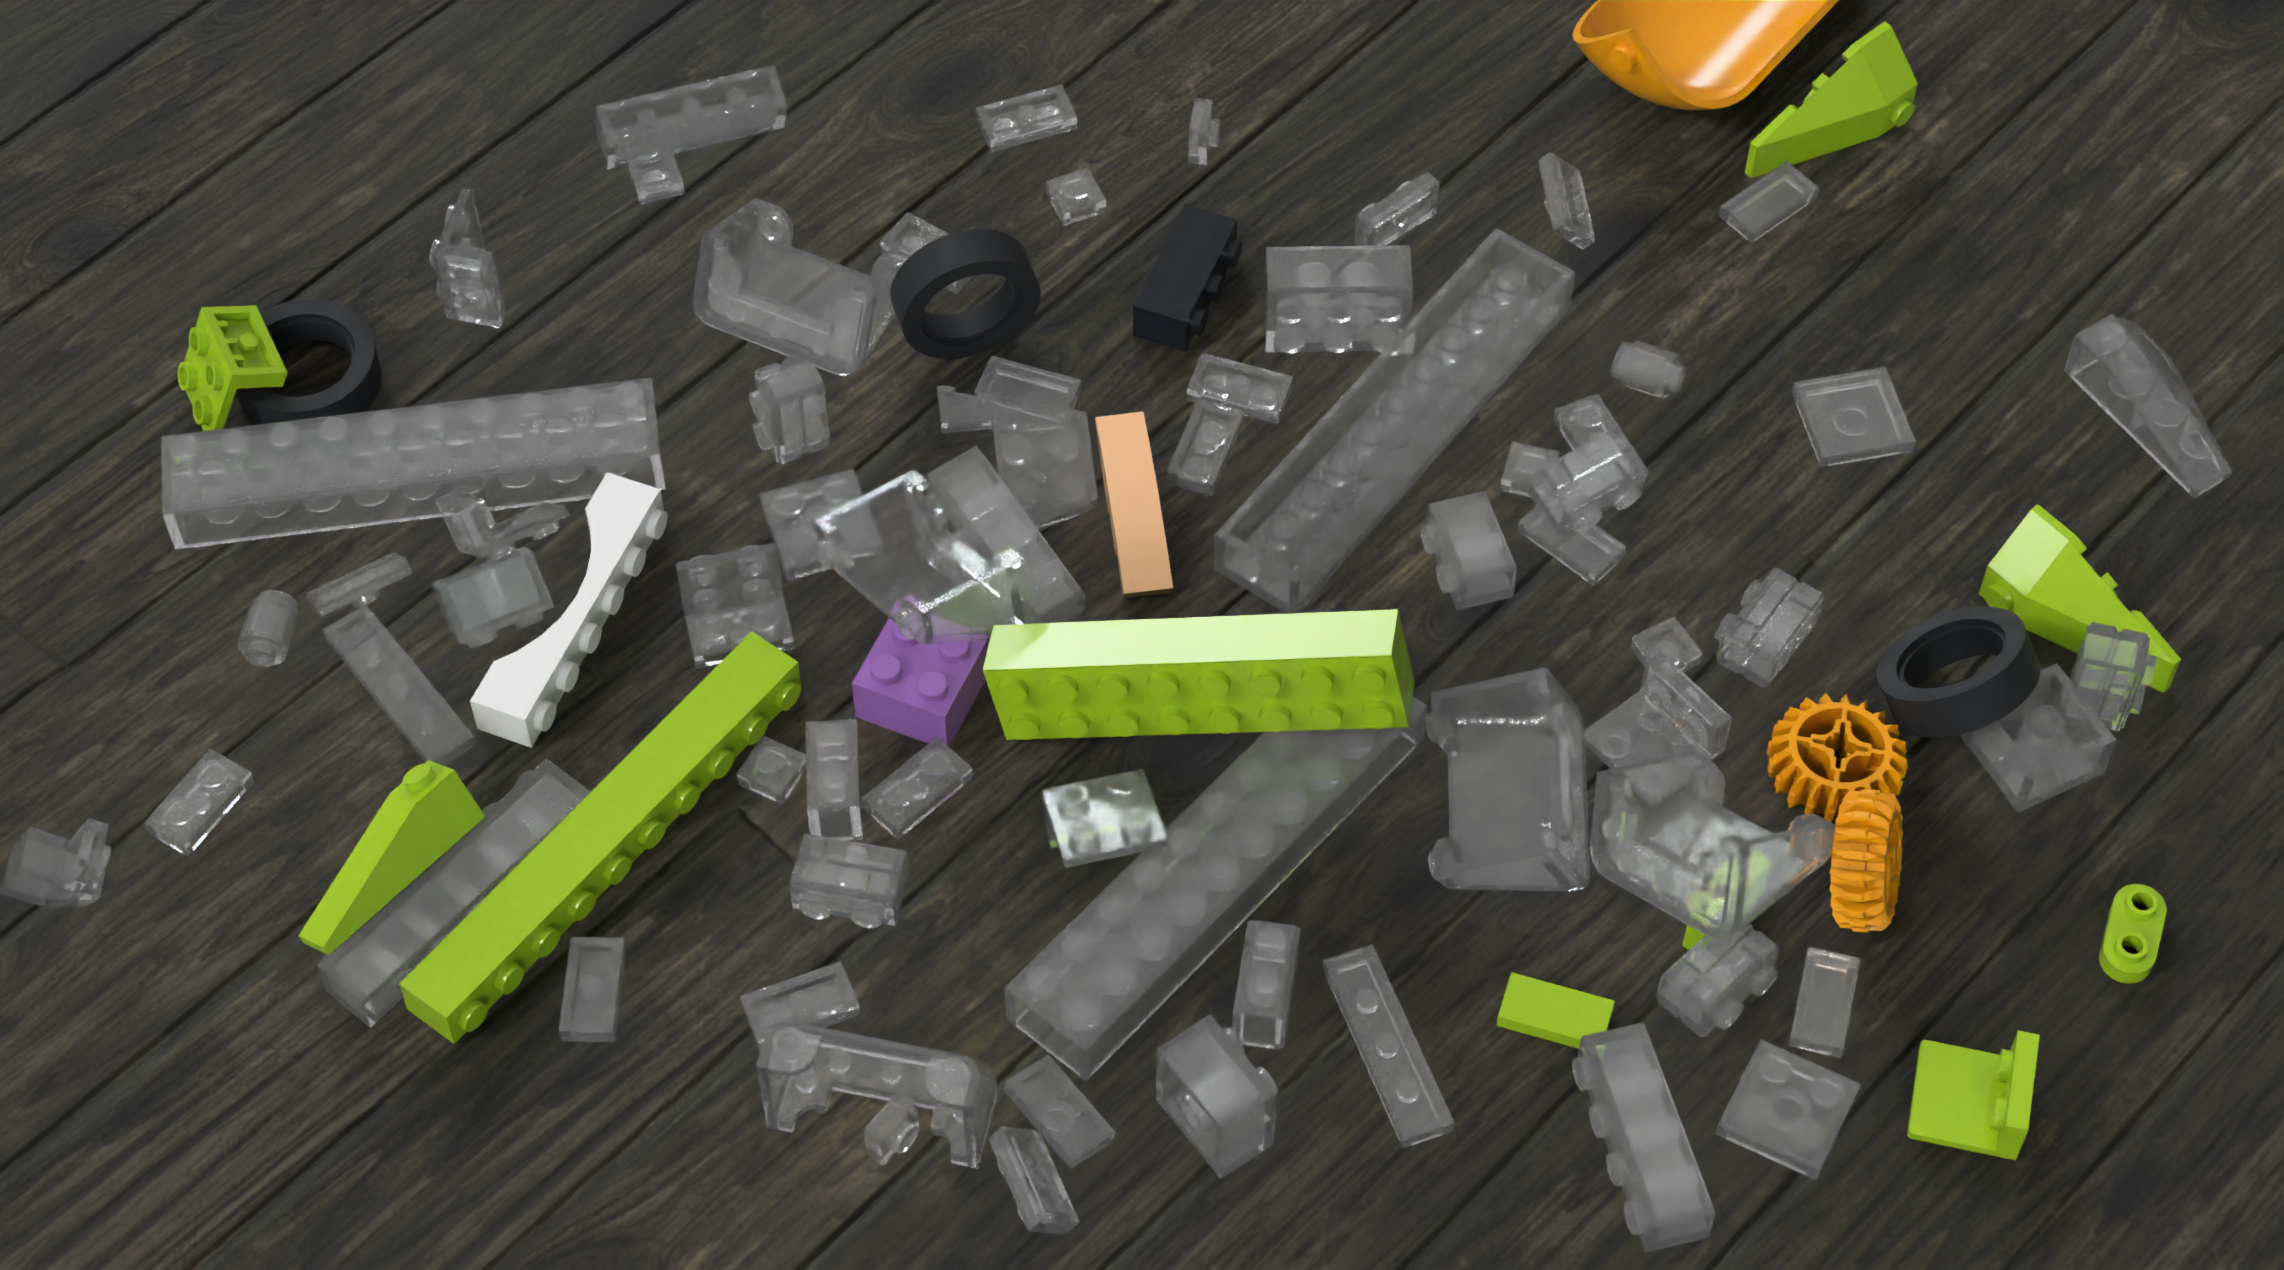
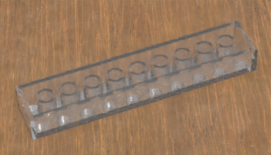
(1393, 422)
(401, 459)
(1187, 898)

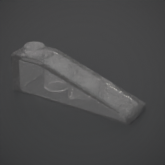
(2148, 399)

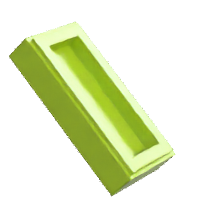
(1552, 1011)

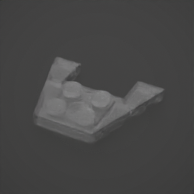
(1038, 451)

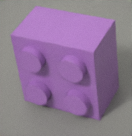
(919, 686)

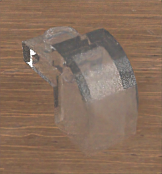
(56, 869)

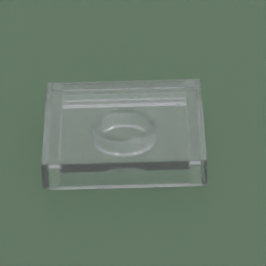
(1853, 417)

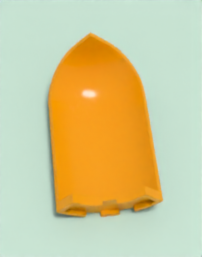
(1693, 49)

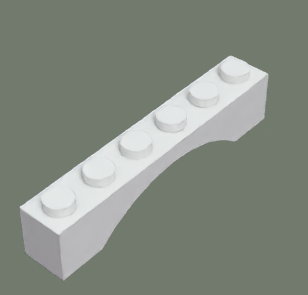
(525, 686)

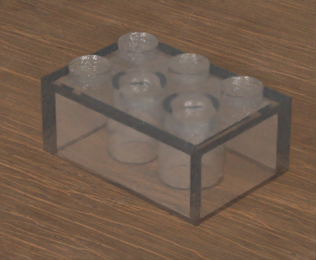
(1336, 297)

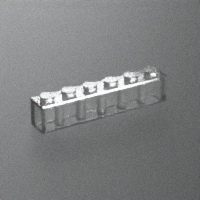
(382, 952)

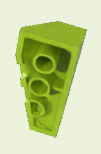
(2060, 594)

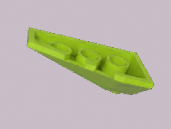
(1840, 111)
(404, 839)

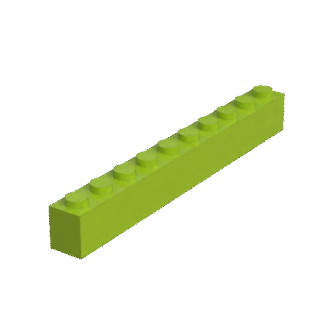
(601, 838)

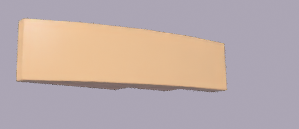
(1133, 505)

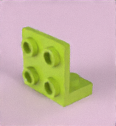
(227, 353)
(1974, 1096)

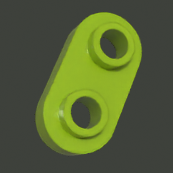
(2135, 930)

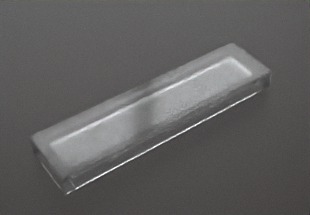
(399, 687)
(1388, 1046)

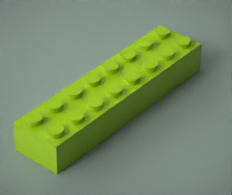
(1201, 675)

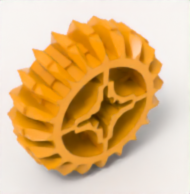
(1805, 761)
(1866, 860)

